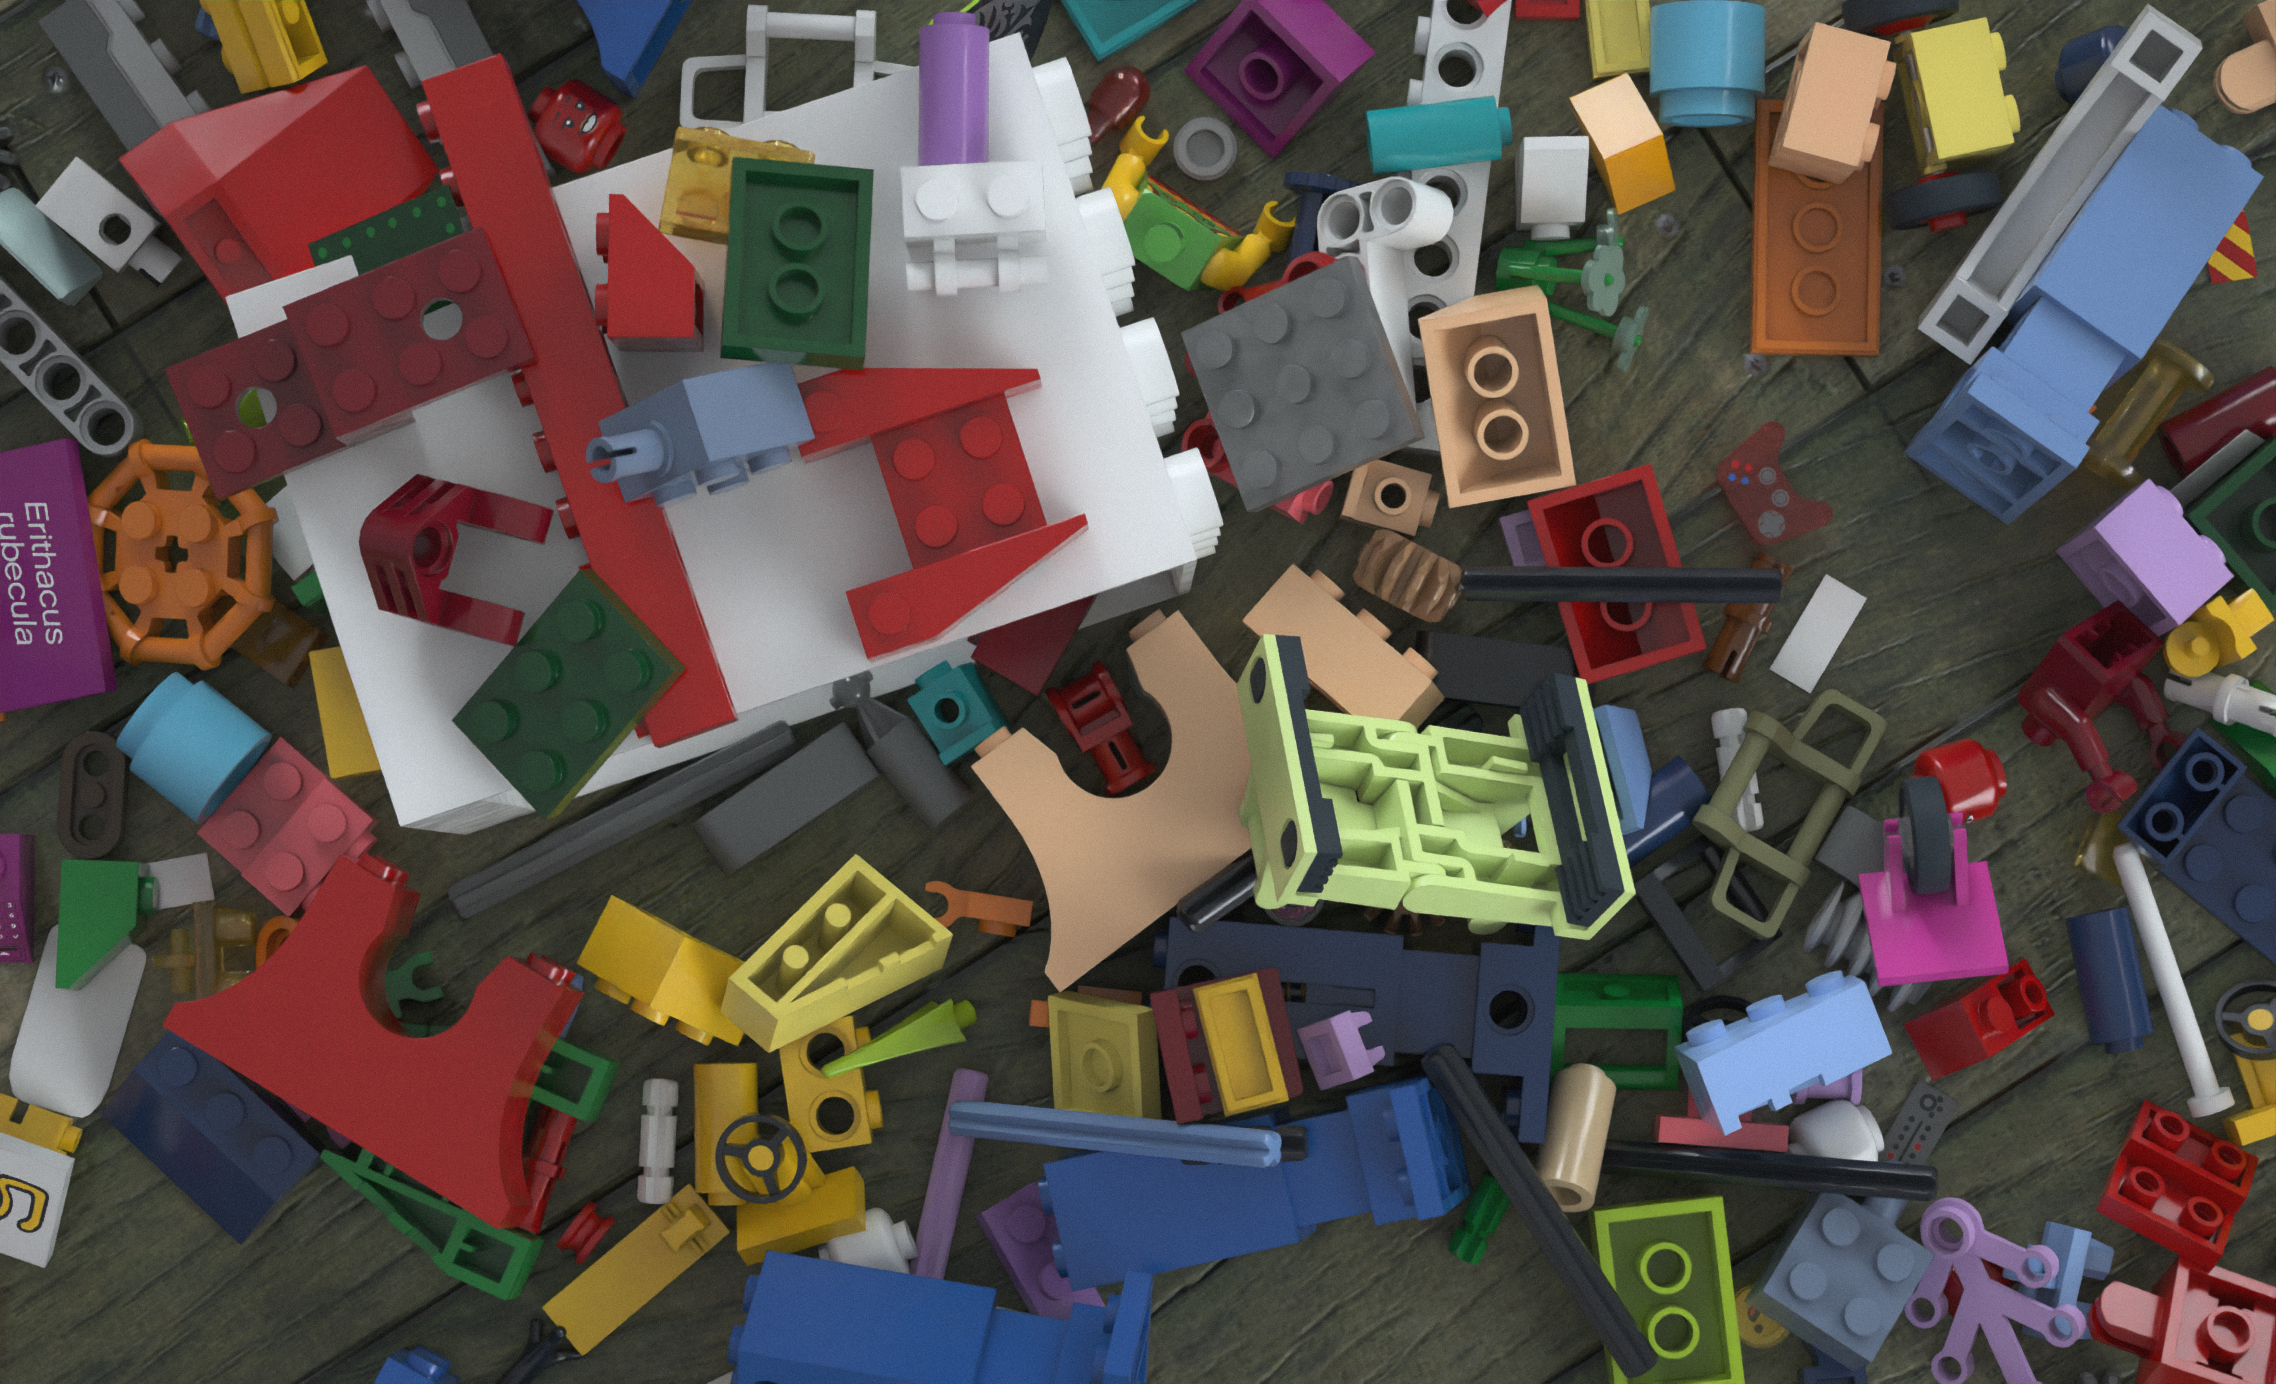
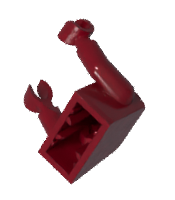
(2080, 680)

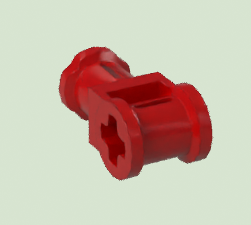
(1101, 723)

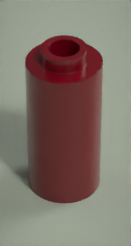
(2213, 423)

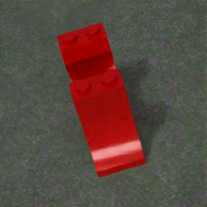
(327, 1042)

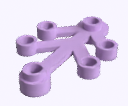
(1984, 1299)

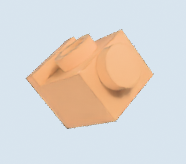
(1366, 508)

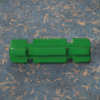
(1481, 1218)

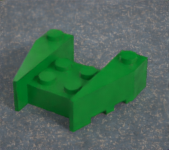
(457, 1241)

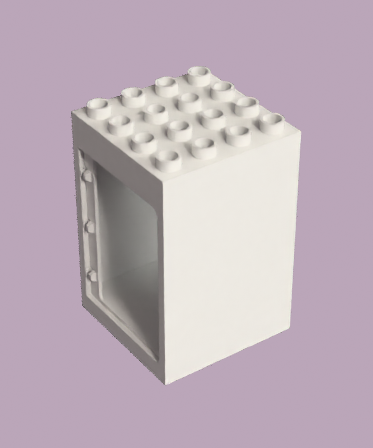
(792, 540)

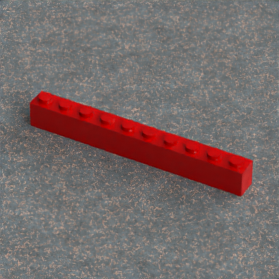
(574, 380)

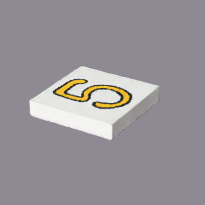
(31, 1198)

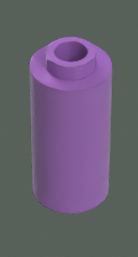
(953, 91)

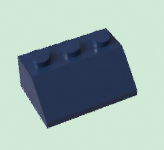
(213, 1134)

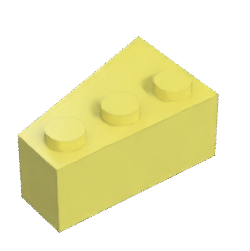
(834, 957)

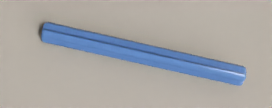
(1115, 1133)

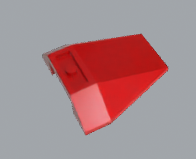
(277, 173)

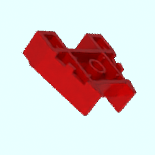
(952, 485)

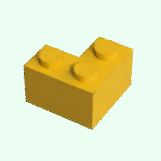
(662, 970)

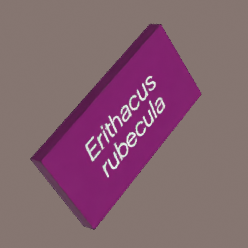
(50, 583)

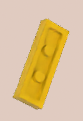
(636, 1269)

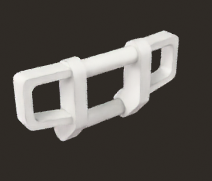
(767, 24)

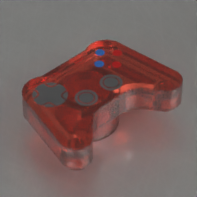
(1762, 493)

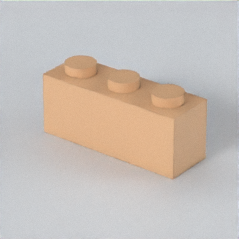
(1346, 652)

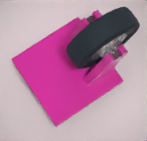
(1943, 910)

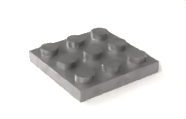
(1302, 384)

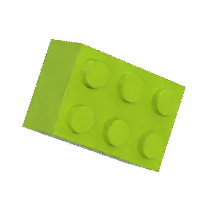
(1677, 1284)

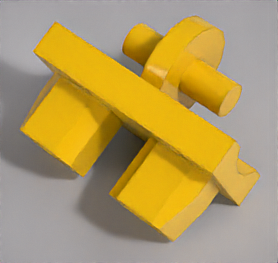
(2216, 634)

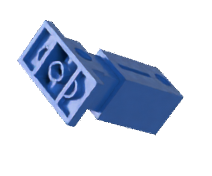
(1382, 1154)
(889, 1327)

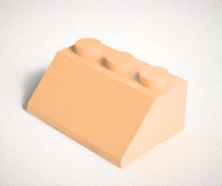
(1497, 397)

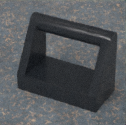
(1676, 929)

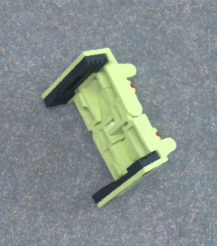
(1433, 807)

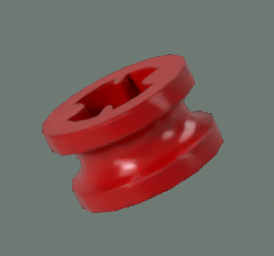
(585, 1233)

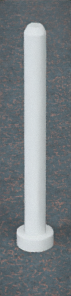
(2208, 1096)

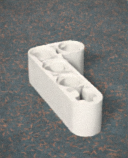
(1376, 227)

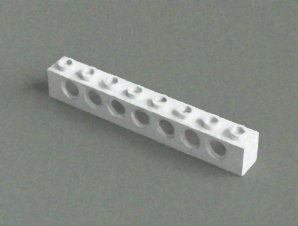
(1484, 49)

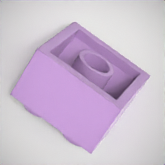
(2147, 558)

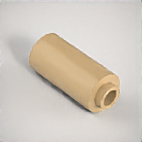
(1576, 1135)

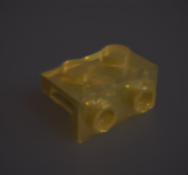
(700, 179)

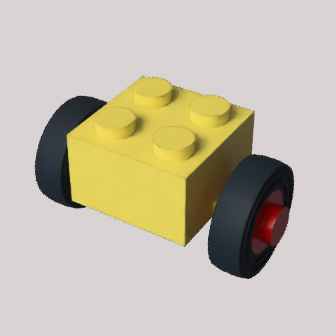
(1950, 105)

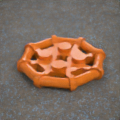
(212, 566)

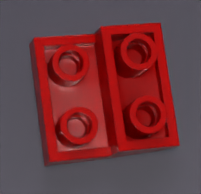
(2177, 1184)

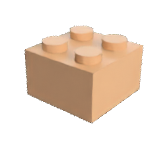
(1830, 104)

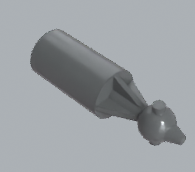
(903, 753)

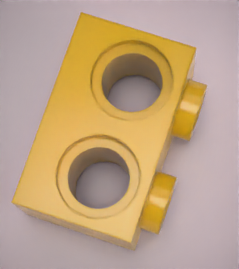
(808, 1089)

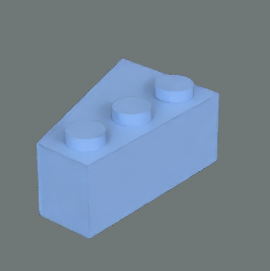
(1781, 1049)

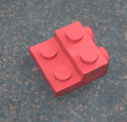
(288, 827)

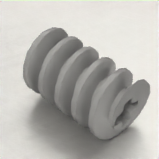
(1846, 935)

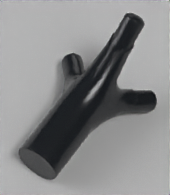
(539, 1355)

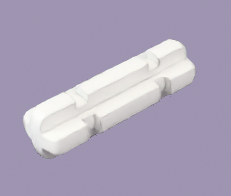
(1728, 727)
(657, 1141)

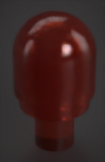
(1117, 101)

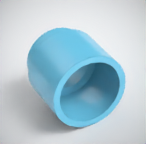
(1707, 62)
(192, 745)

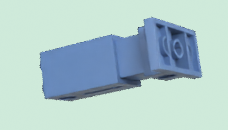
(2087, 316)

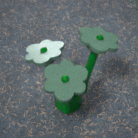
(1600, 281)

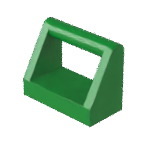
(1621, 1003)

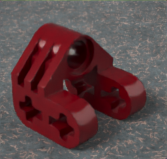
(411, 546)

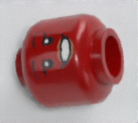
(577, 126)

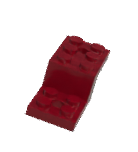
(350, 363)

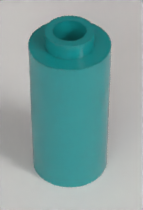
(1436, 134)

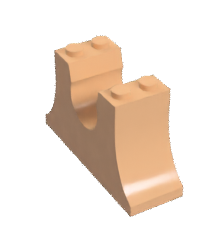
(1131, 858)

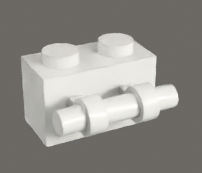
(974, 206)

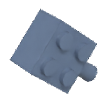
(703, 434)
(1841, 1275)

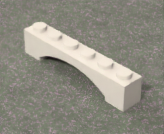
(2058, 183)

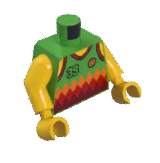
(1180, 235)

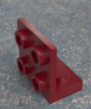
(1186, 1052)

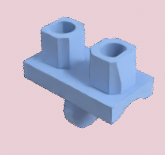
(2077, 1257)

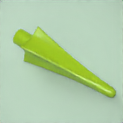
(923, 1030)

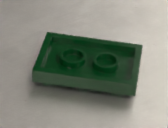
(797, 263)
(568, 694)

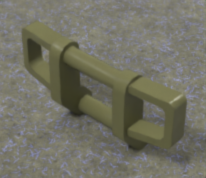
(1838, 783)

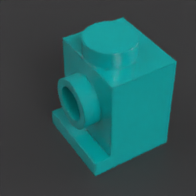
(978, 709)

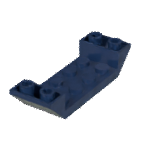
(2212, 838)

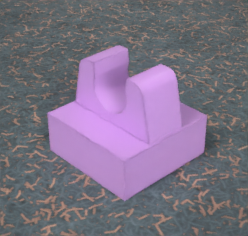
(1337, 1049)

